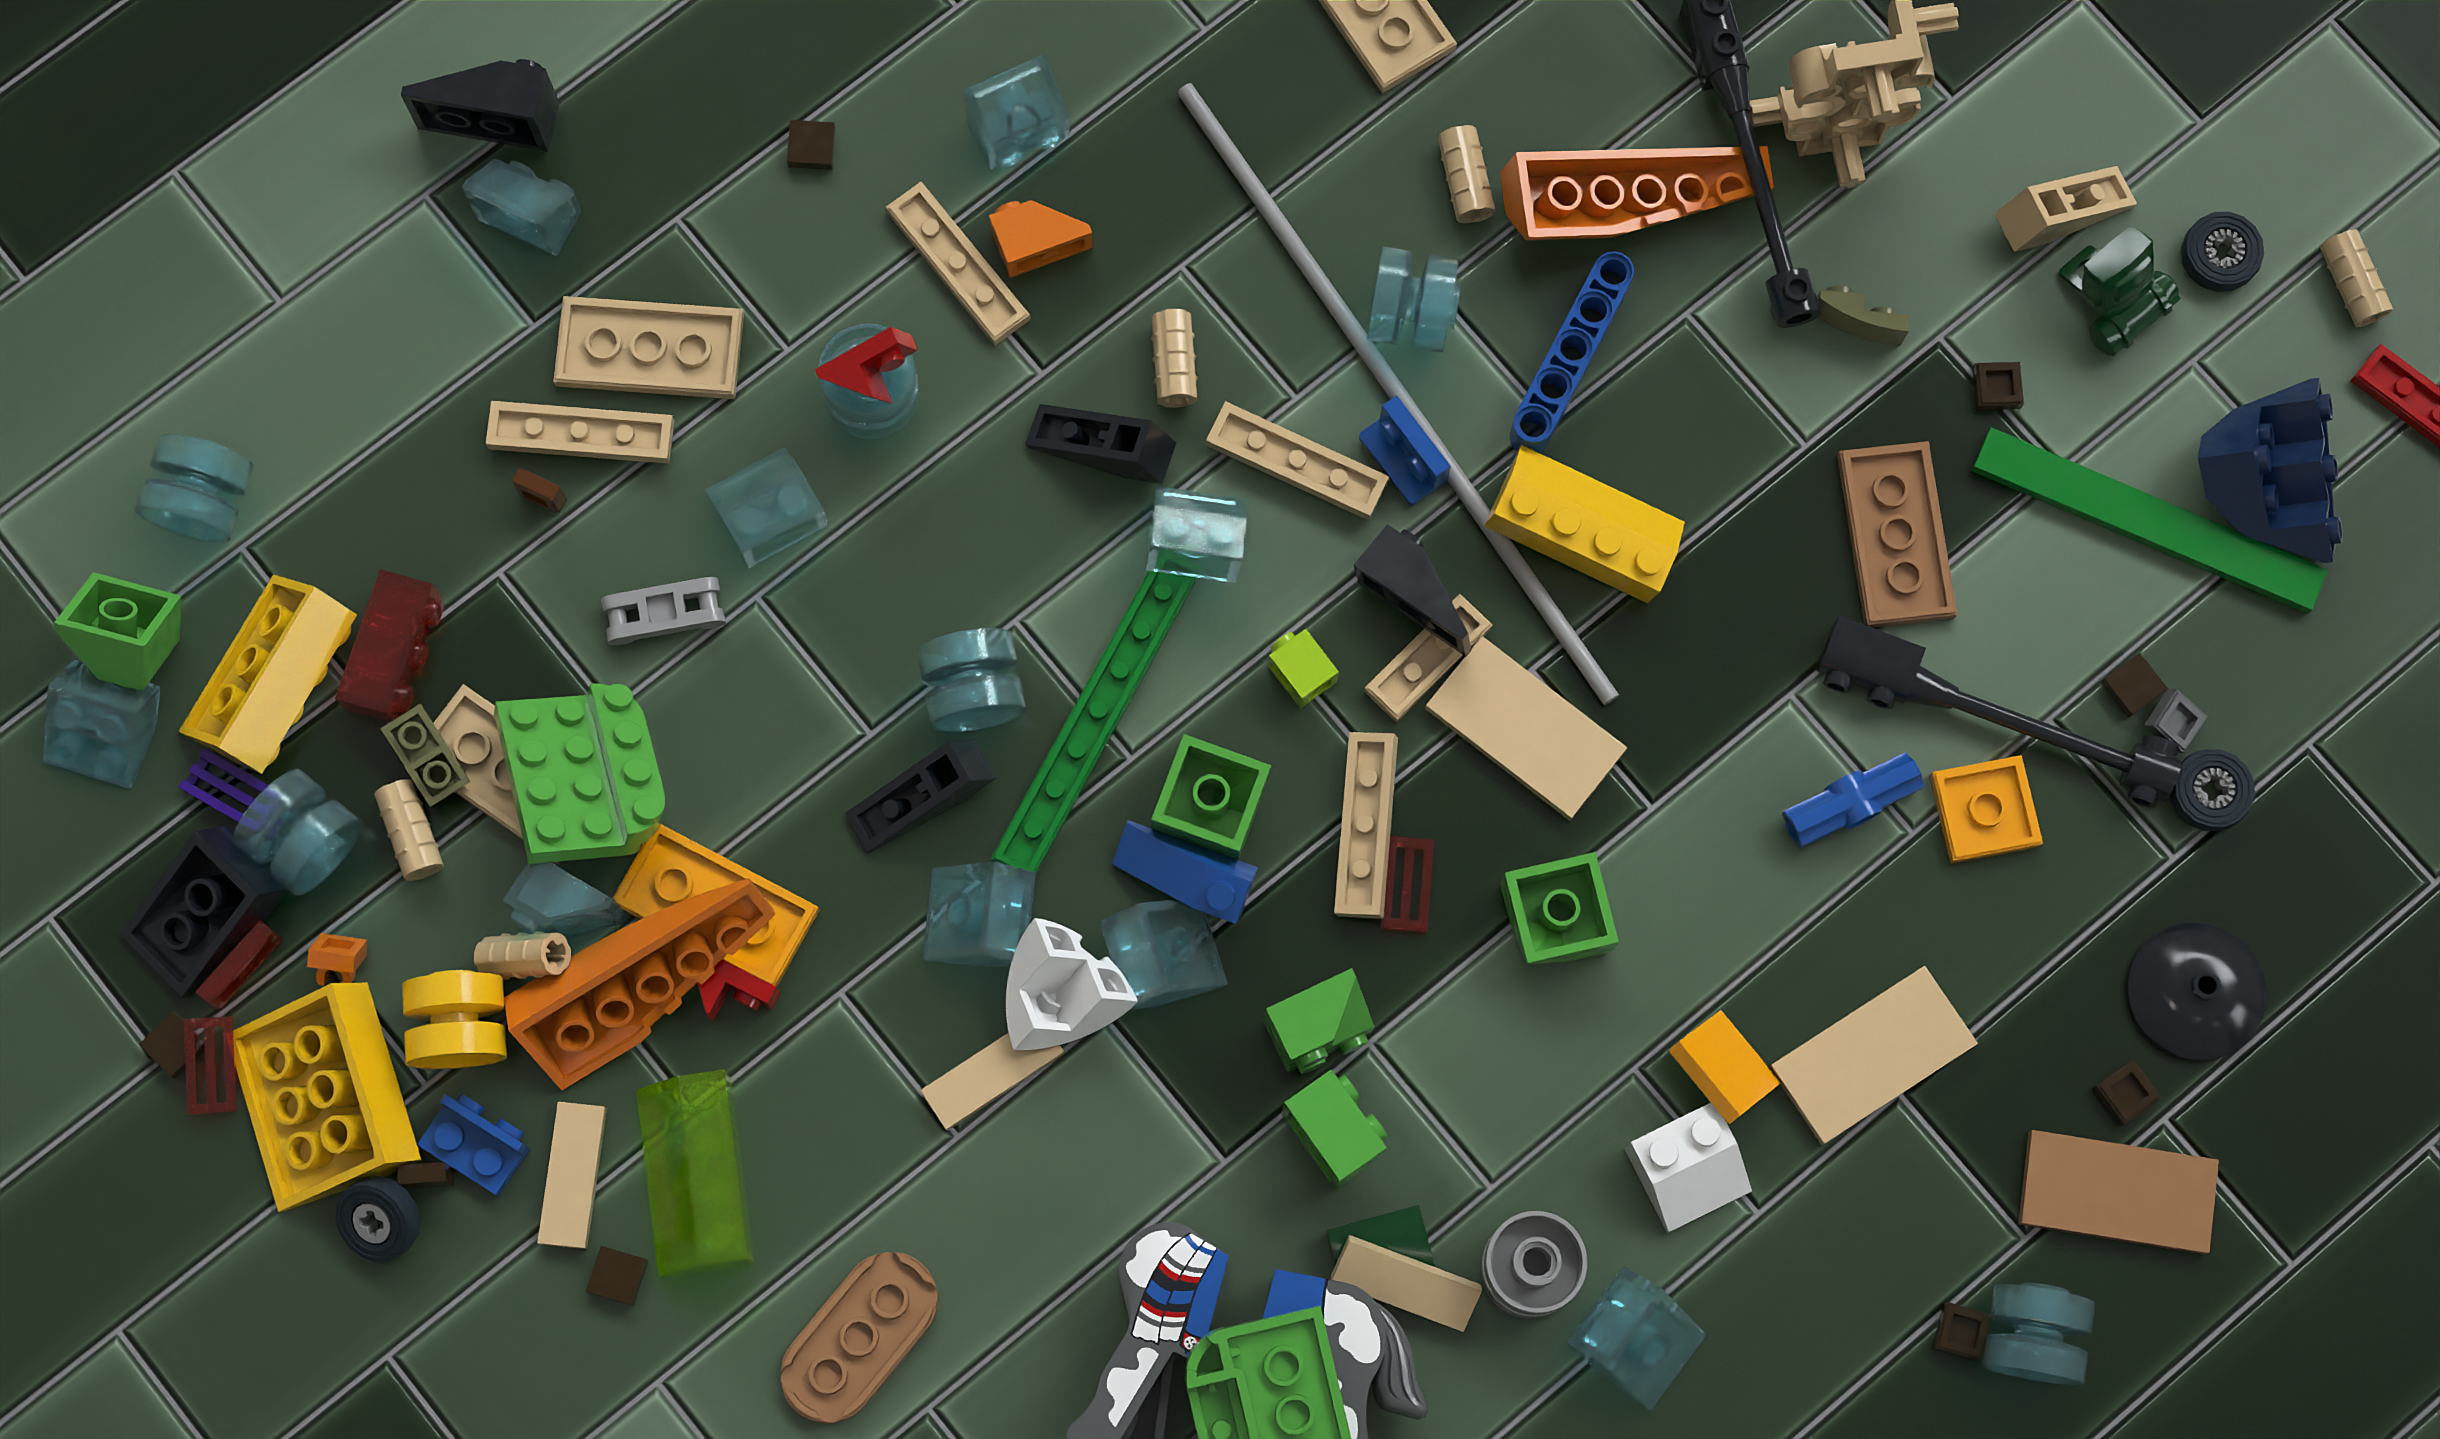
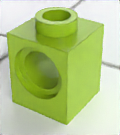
(1302, 667)

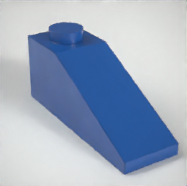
(1186, 871)

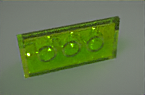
(694, 1174)

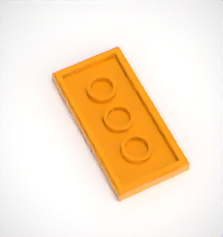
(677, 869)

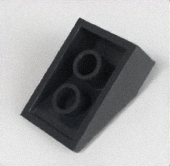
(488, 103)
(201, 909)

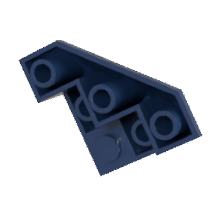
(2274, 471)

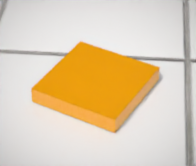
(1986, 809)
(1724, 1066)

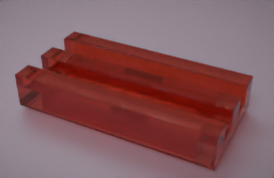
(1403, 923)
(239, 965)
(208, 1024)

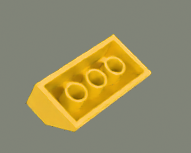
(1586, 525)
(268, 673)

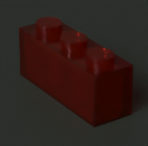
(390, 646)

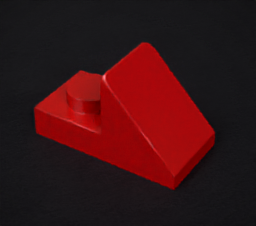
(861, 365)
(748, 989)

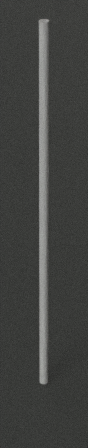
(1393, 387)

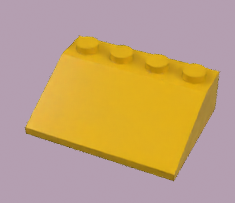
(323, 1095)

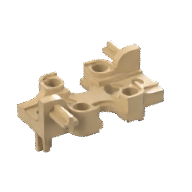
(1857, 91)

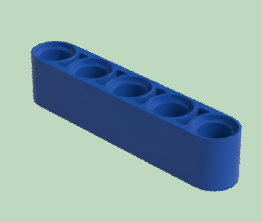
(1577, 333)

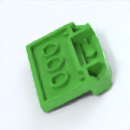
(581, 774)
(1267, 1380)

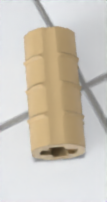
(1466, 174)
(2356, 278)
(1174, 358)
(409, 830)
(523, 955)

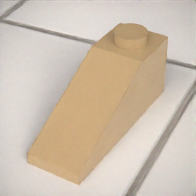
(2063, 207)

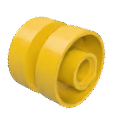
(452, 1005)

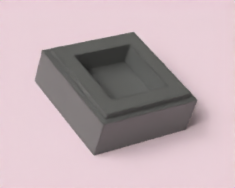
(2176, 719)

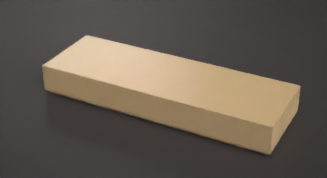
(1422, 664)
(984, 1079)
(572, 1175)
(1407, 1283)

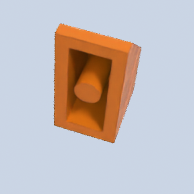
(1036, 236)

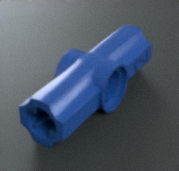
(1853, 800)

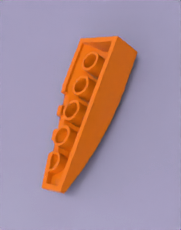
(1619, 190)
(630, 981)

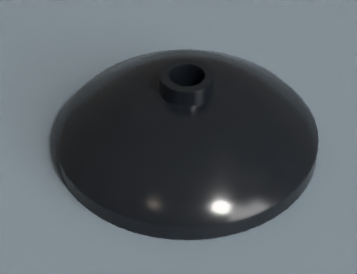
(2171, 1007)

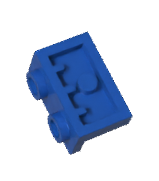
(1405, 452)
(474, 1145)

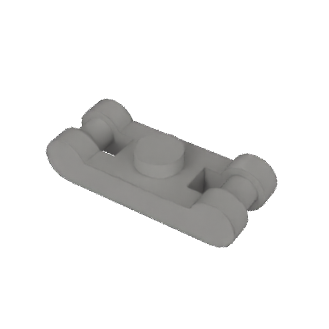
(662, 610)

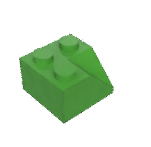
(121, 629)
(1210, 797)
(1560, 910)
(1319, 1022)
(1335, 1128)

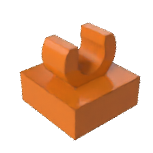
(336, 954)

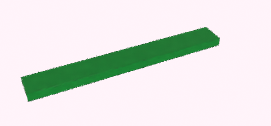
(2149, 520)
(1093, 720)

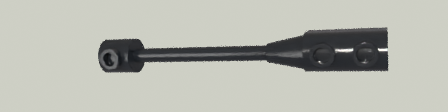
(1725, 68)
(1893, 673)

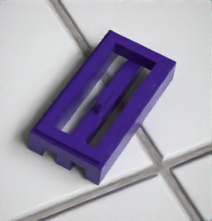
(199, 772)

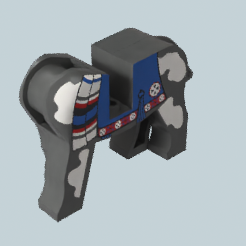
(1170, 1298)

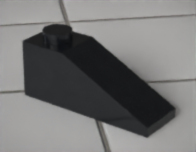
(1103, 441)
(1403, 577)
(921, 793)

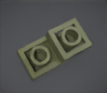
(1847, 312)
(425, 755)

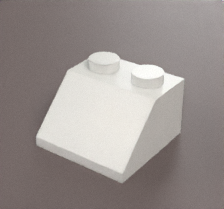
(1689, 1166)

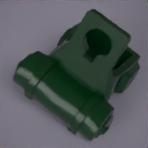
(2121, 289)

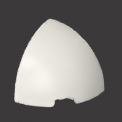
(1060, 989)

